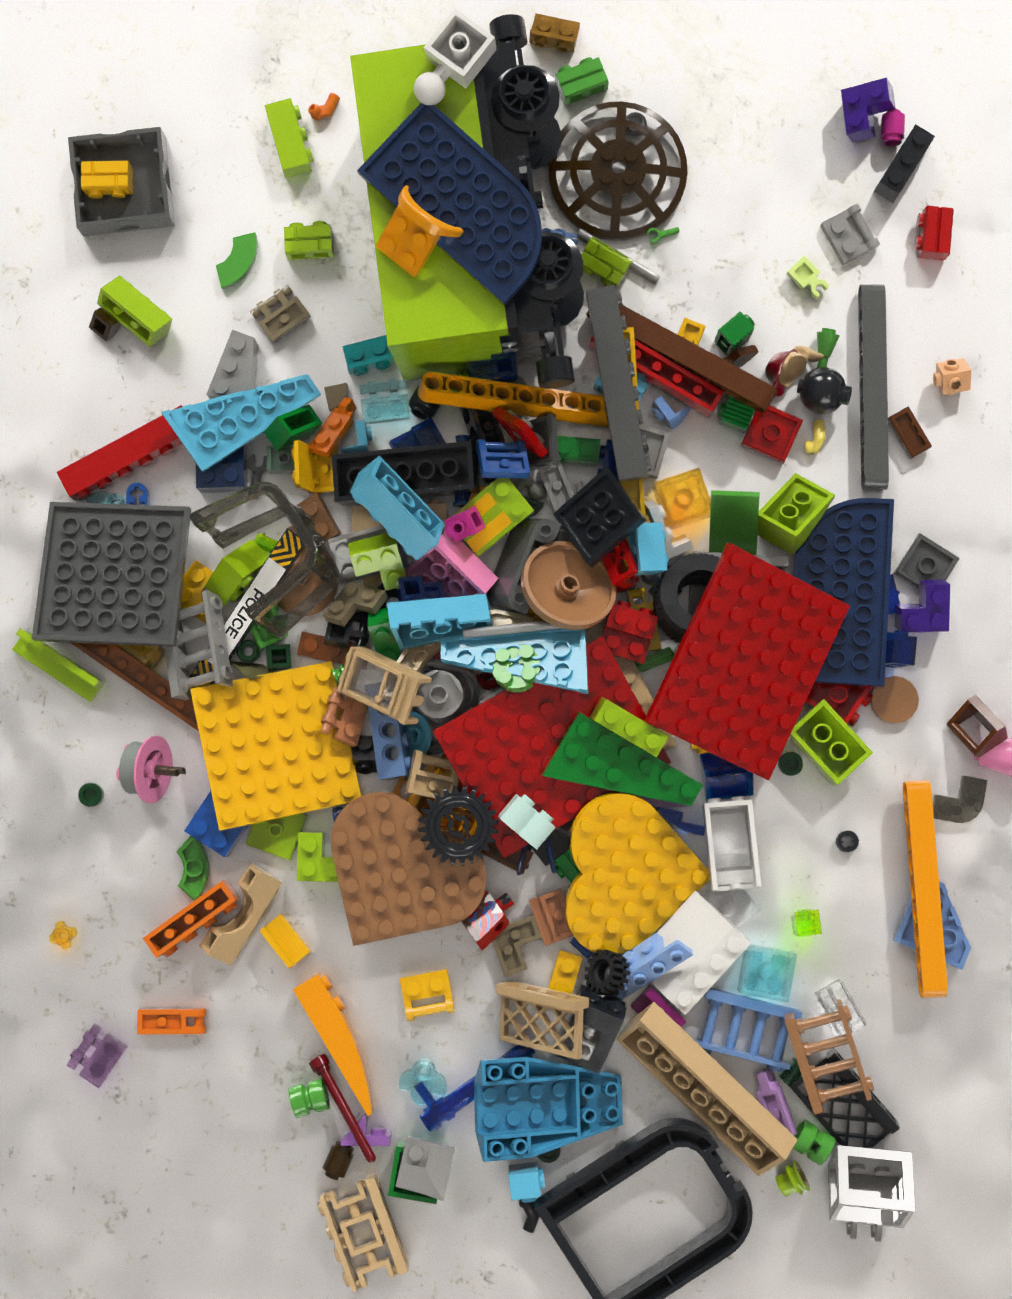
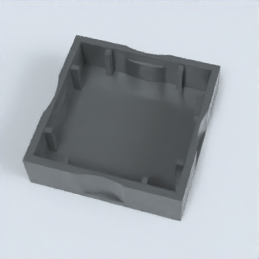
(152, 195)

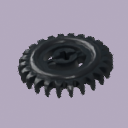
(472, 845)

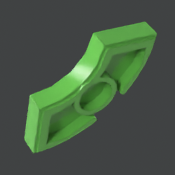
(239, 260)
(195, 867)

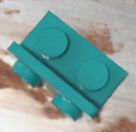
(368, 355)

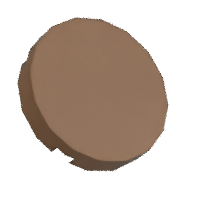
(895, 700)

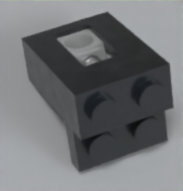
(604, 1015)

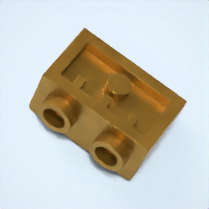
(554, 33)

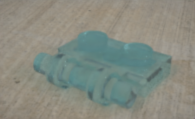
(384, 408)

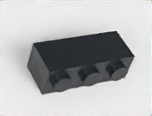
(904, 163)

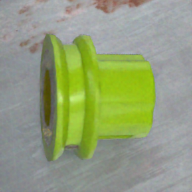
(792, 1180)

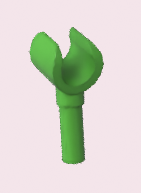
(661, 234)

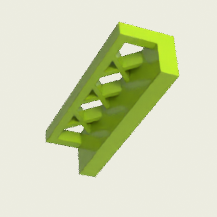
(58, 666)

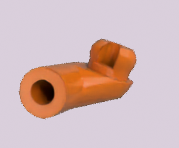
(324, 111)

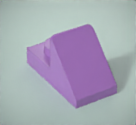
(376, 1137)

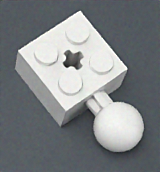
(458, 52)

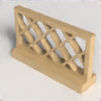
(539, 998)

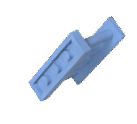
(763, 1011)

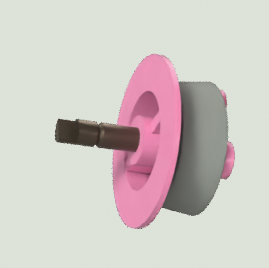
(147, 769)

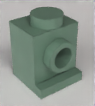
(275, 466)

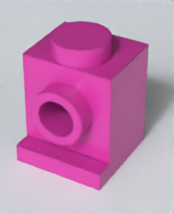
(464, 524)

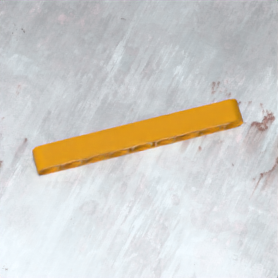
(512, 397)
(925, 889)

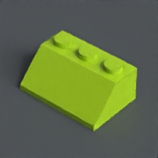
(829, 742)

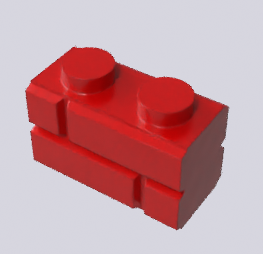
(935, 233)

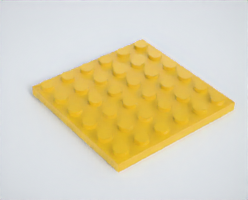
(268, 746)

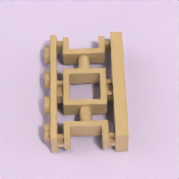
(382, 1225)

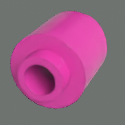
(892, 127)

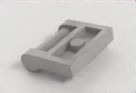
(843, 238)

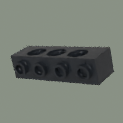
(482, 425)

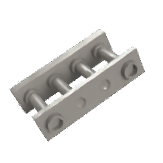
(179, 661)

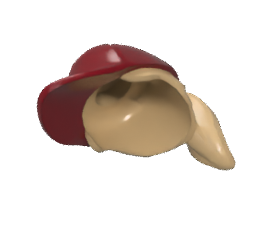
(789, 365)

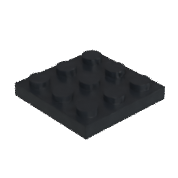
(599, 517)

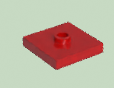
(772, 433)

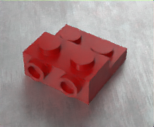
(629, 631)
(844, 699)

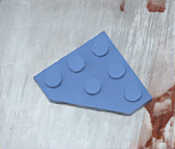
(955, 942)

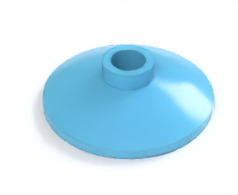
(419, 734)

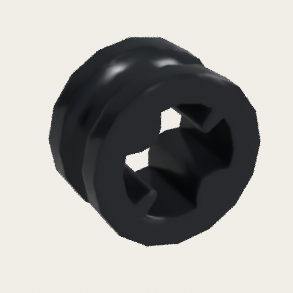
(848, 848)

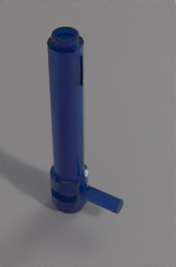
(448, 1106)

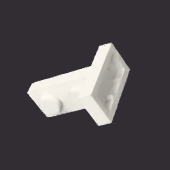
(673, 546)

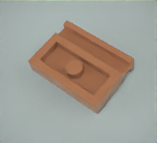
(550, 916)

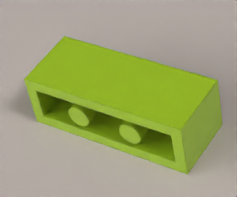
(289, 137)
(134, 311)
(629, 727)

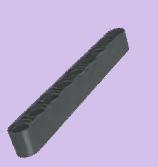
(873, 387)

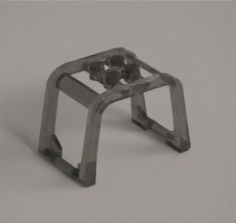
(316, 558)

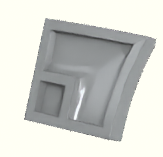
(425, 1167)

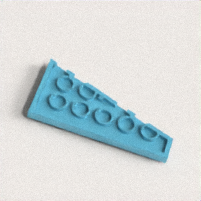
(230, 421)
(559, 650)

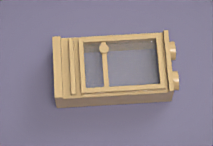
(381, 683)

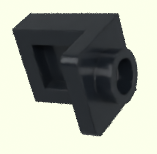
(364, 756)

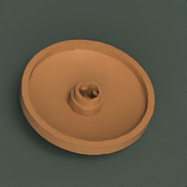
(565, 588)

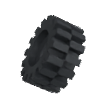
(597, 971)

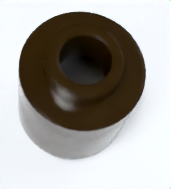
(338, 1161)

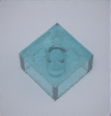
(767, 972)

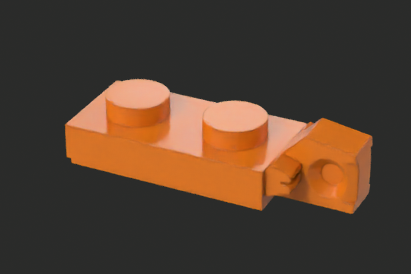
(334, 429)

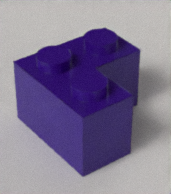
(862, 103)
(930, 614)

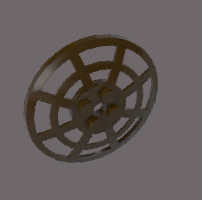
(622, 183)

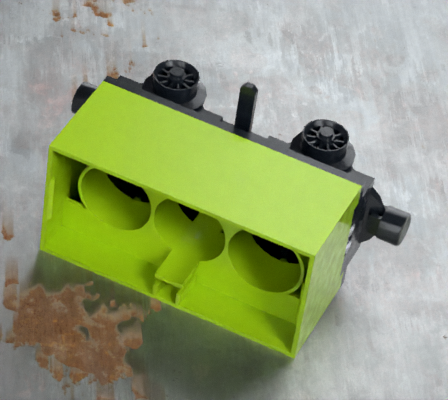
(443, 312)

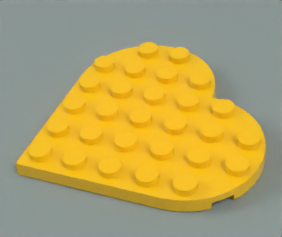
(629, 875)

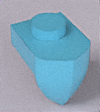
(364, 435)

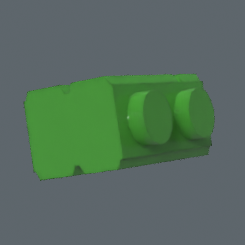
(581, 80)

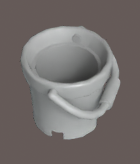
(446, 694)

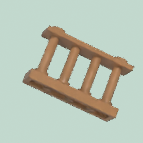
(812, 1073)

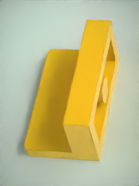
(285, 940)

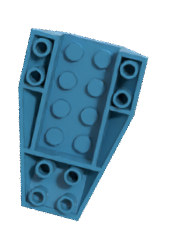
(540, 1105)

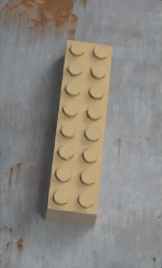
(707, 1089)

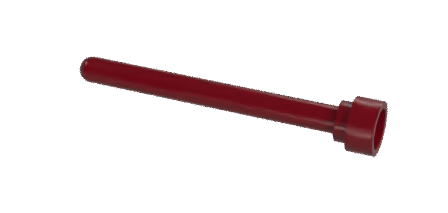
(321, 1066)

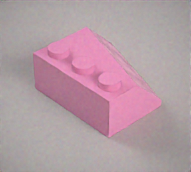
(455, 567)

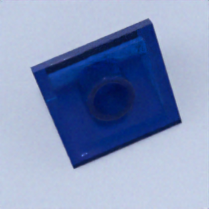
(724, 779)

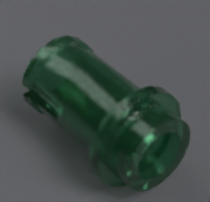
(791, 1075)

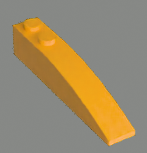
(337, 1034)

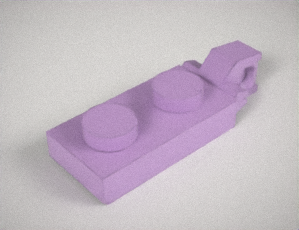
(773, 1099)

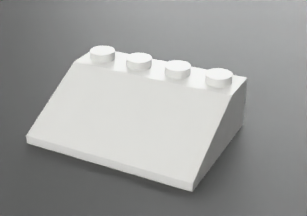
(714, 945)

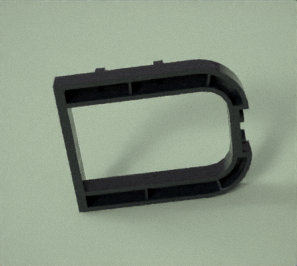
(619, 1164)

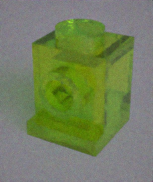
(806, 922)

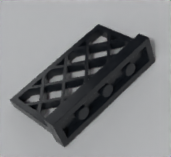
(875, 1107)

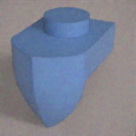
(663, 412)

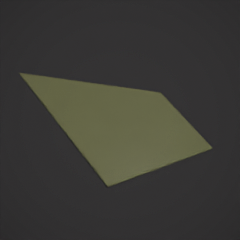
(251, 670)

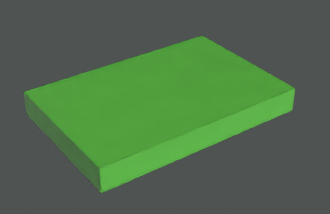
(734, 520)

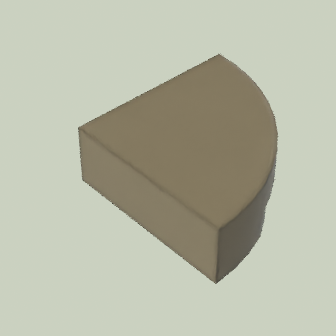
(335, 395)

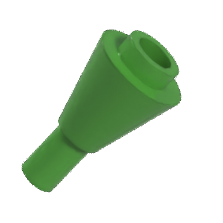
(826, 342)

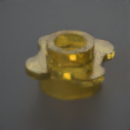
(56, 938)

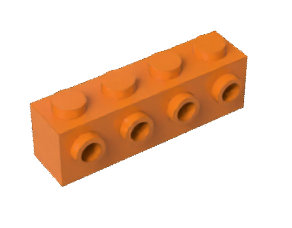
(191, 918)

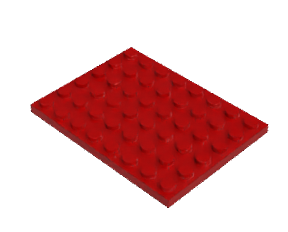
(747, 662)
(513, 736)

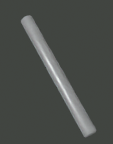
(636, 266)
(507, 629)

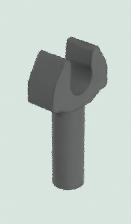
(257, 471)

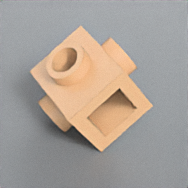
(952, 376)

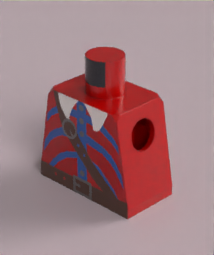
(488, 919)

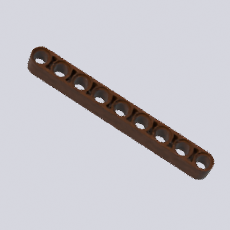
(700, 362)

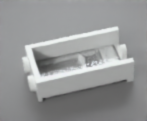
(731, 844)

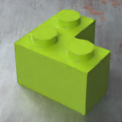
(378, 554)
(236, 572)
(311, 859)

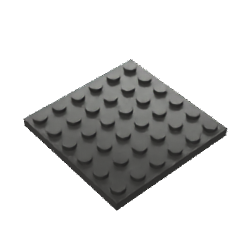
(112, 574)

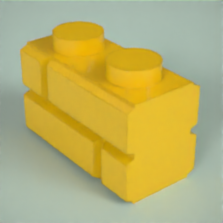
(106, 178)

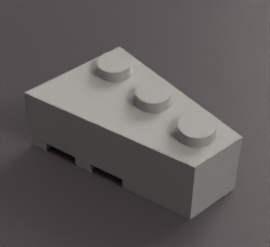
(236, 367)

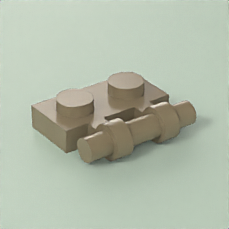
(283, 319)

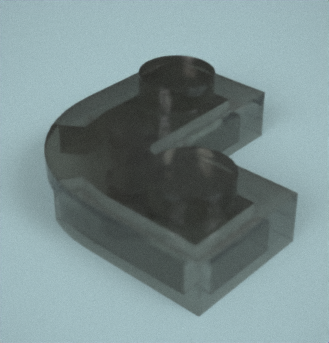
(968, 804)

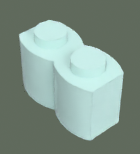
(526, 821)

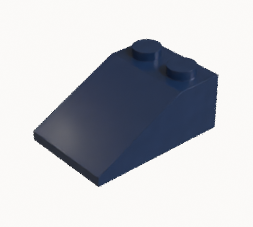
(226, 475)

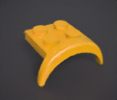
(412, 234)

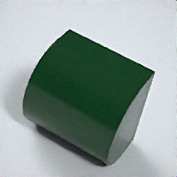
(278, 657)

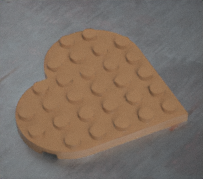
(390, 878)

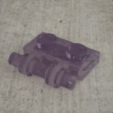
(103, 1059)

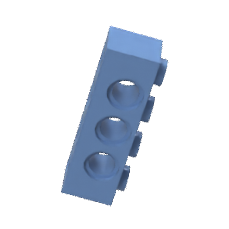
(383, 745)

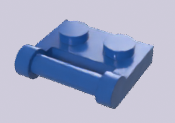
(502, 464)

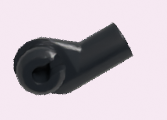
(532, 1216)

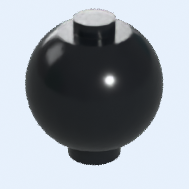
(823, 390)

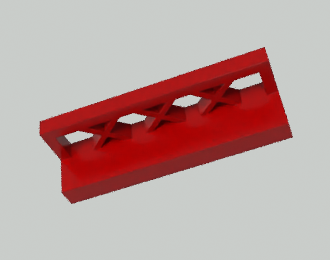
(616, 566)

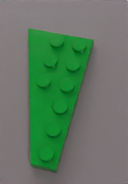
(605, 760)

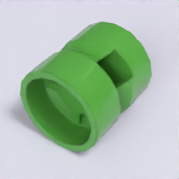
(311, 1097)
(809, 1134)

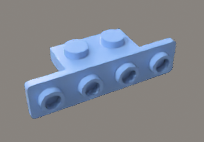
(650, 961)

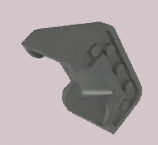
(530, 533)

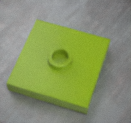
(277, 835)

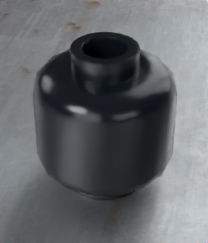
(422, 409)

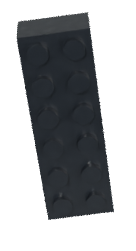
(425, 469)

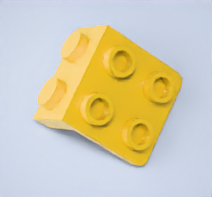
(312, 471)

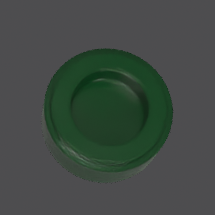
(790, 763)
(91, 794)

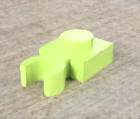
(805, 275)

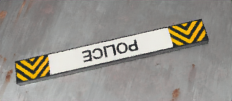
(269, 575)

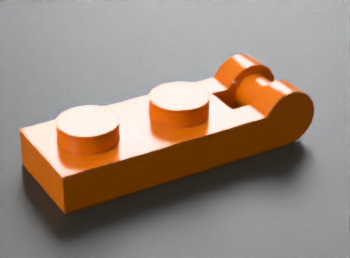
(171, 1021)

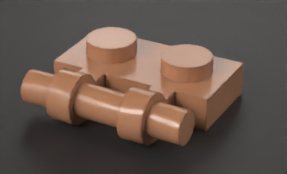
(350, 719)

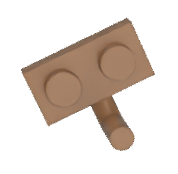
(321, 516)

